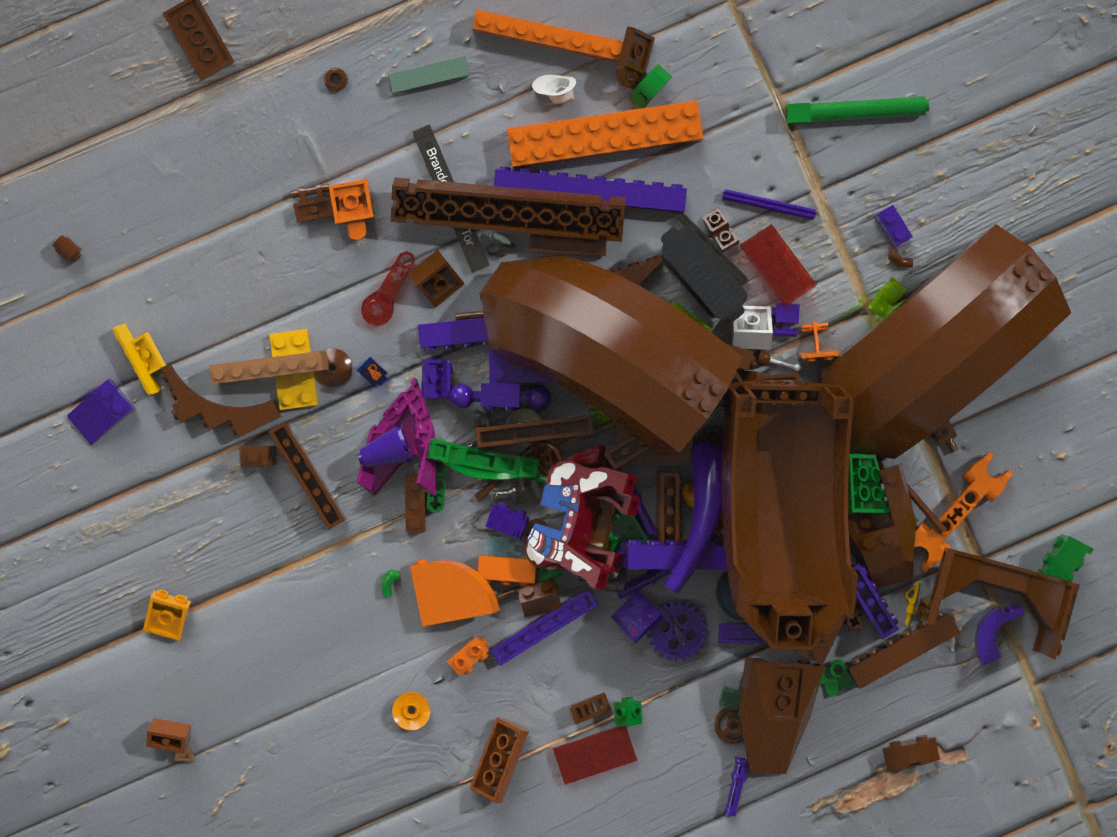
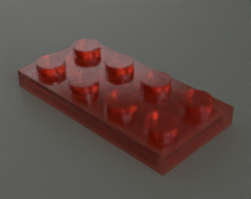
(778, 265)
(594, 754)

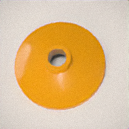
(408, 720)

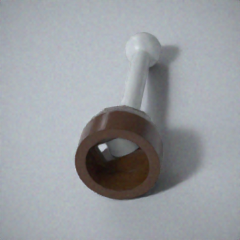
(764, 358)

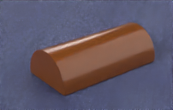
(499, 760)

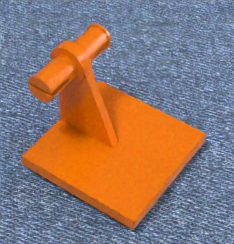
(811, 356)

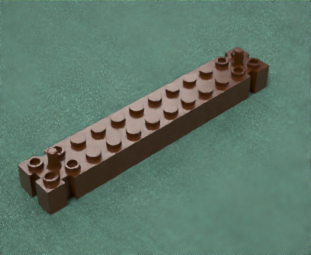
(507, 209)

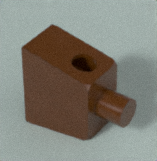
(257, 455)

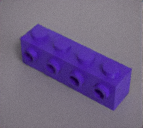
(873, 605)

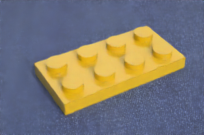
(294, 389)

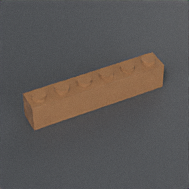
(268, 367)

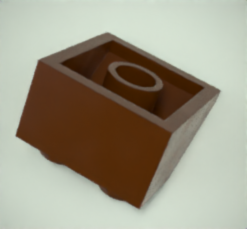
(436, 278)

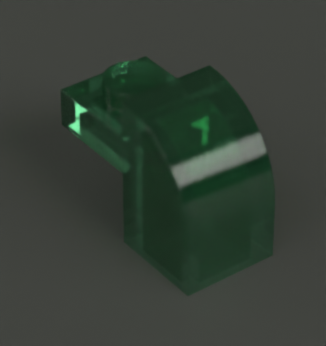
(730, 696)

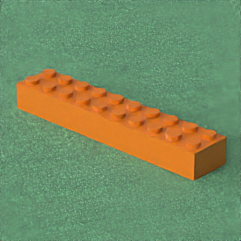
(605, 134)

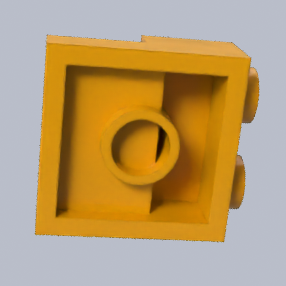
(166, 614)

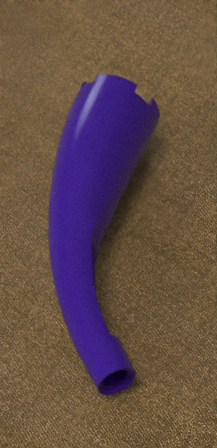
(707, 511)

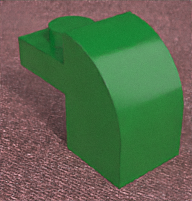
(650, 86)

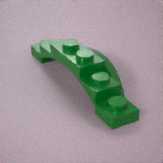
(482, 463)

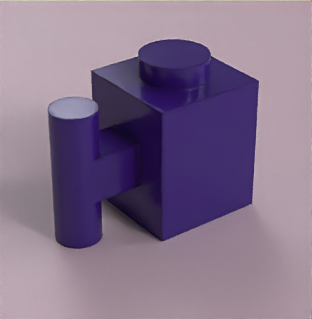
(786, 316)

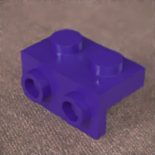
(436, 378)

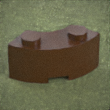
(910, 753)

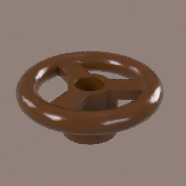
(551, 457)
(723, 734)

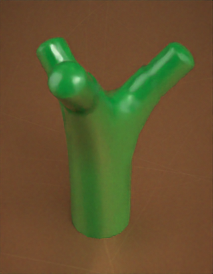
(613, 543)

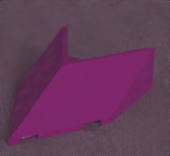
(412, 414)

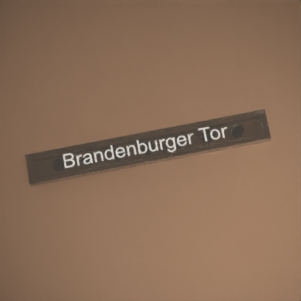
(440, 172)

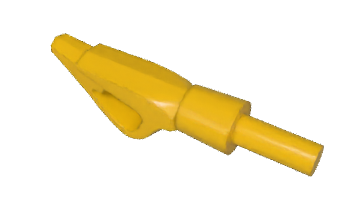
(911, 602)

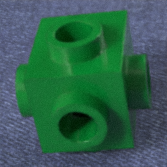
(628, 712)

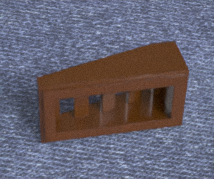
(585, 717)

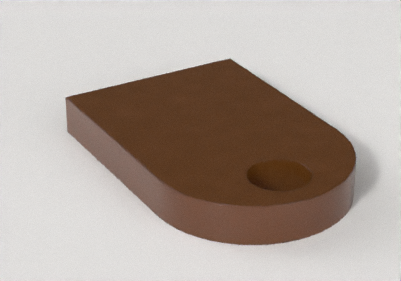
(634, 57)

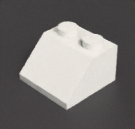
(753, 328)

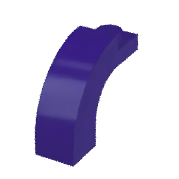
(987, 628)

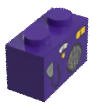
(893, 226)

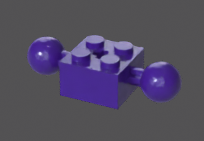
(500, 395)

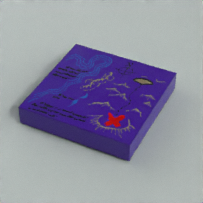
(636, 616)

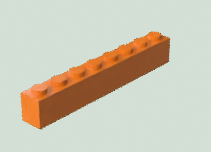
(547, 36)

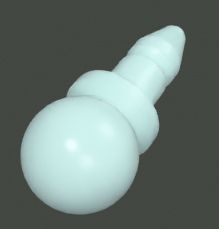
(496, 234)

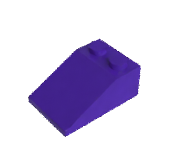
(101, 411)

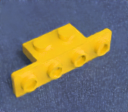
(142, 356)

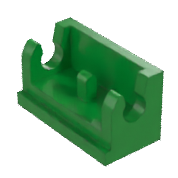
(629, 527)

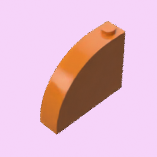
(450, 591)

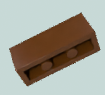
(414, 505)

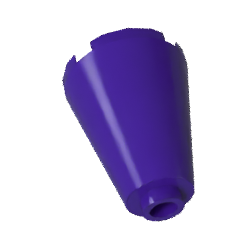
(386, 449)

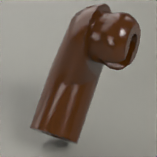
(897, 260)

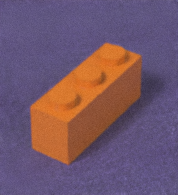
(506, 569)

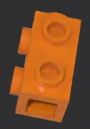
(468, 655)

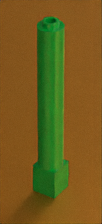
(855, 110)

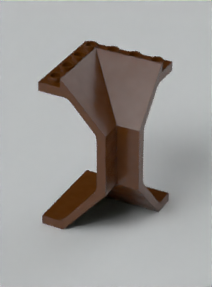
(1046, 596)

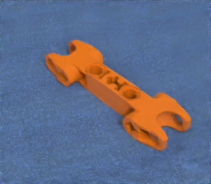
(981, 486)

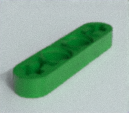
(441, 476)

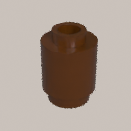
(67, 249)

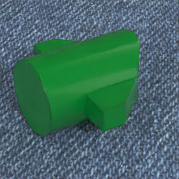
(546, 575)

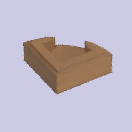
(186, 757)

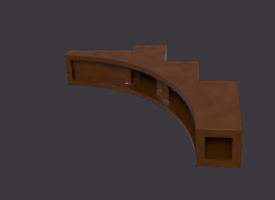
(191, 404)

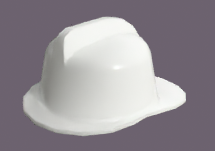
(556, 87)

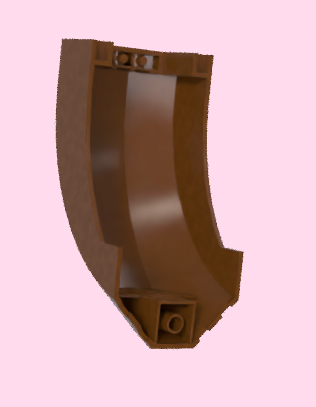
(947, 343)
(609, 346)
(788, 508)

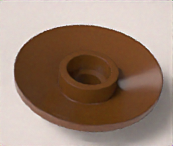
(342, 371)

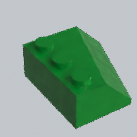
(864, 486)
(1065, 558)

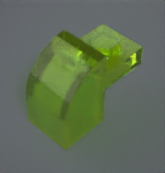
(886, 297)

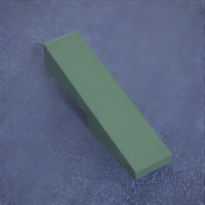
(428, 75)

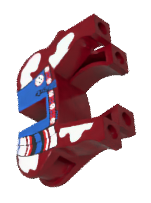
(577, 490)

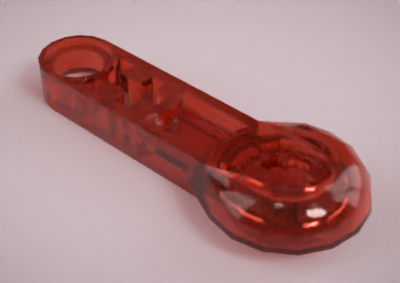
(385, 294)

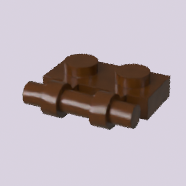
(315, 208)

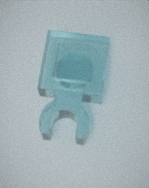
(500, 546)

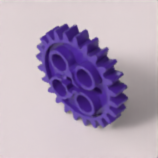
(692, 622)

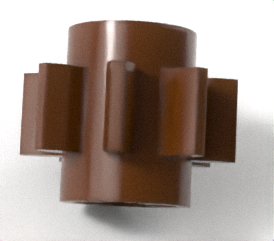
(854, 626)

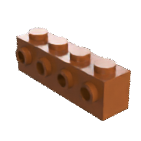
(668, 506)

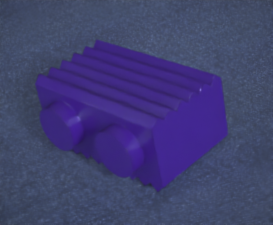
(507, 520)

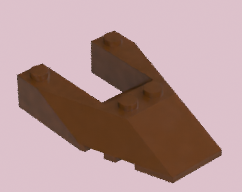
(887, 539)

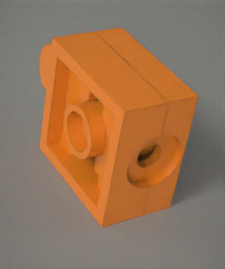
(352, 206)

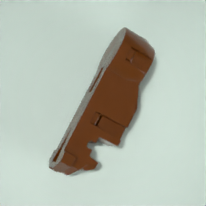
(602, 527)

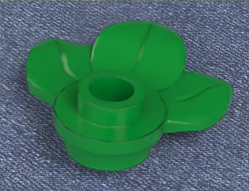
(835, 681)

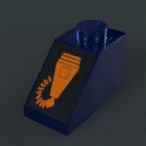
(373, 372)

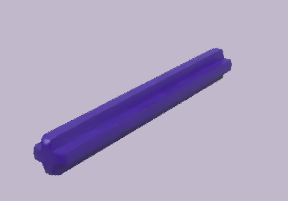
(769, 204)

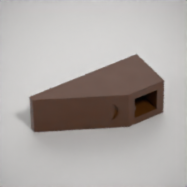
(638, 272)

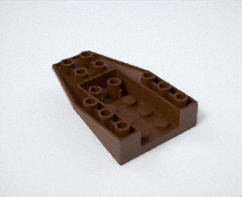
(776, 710)

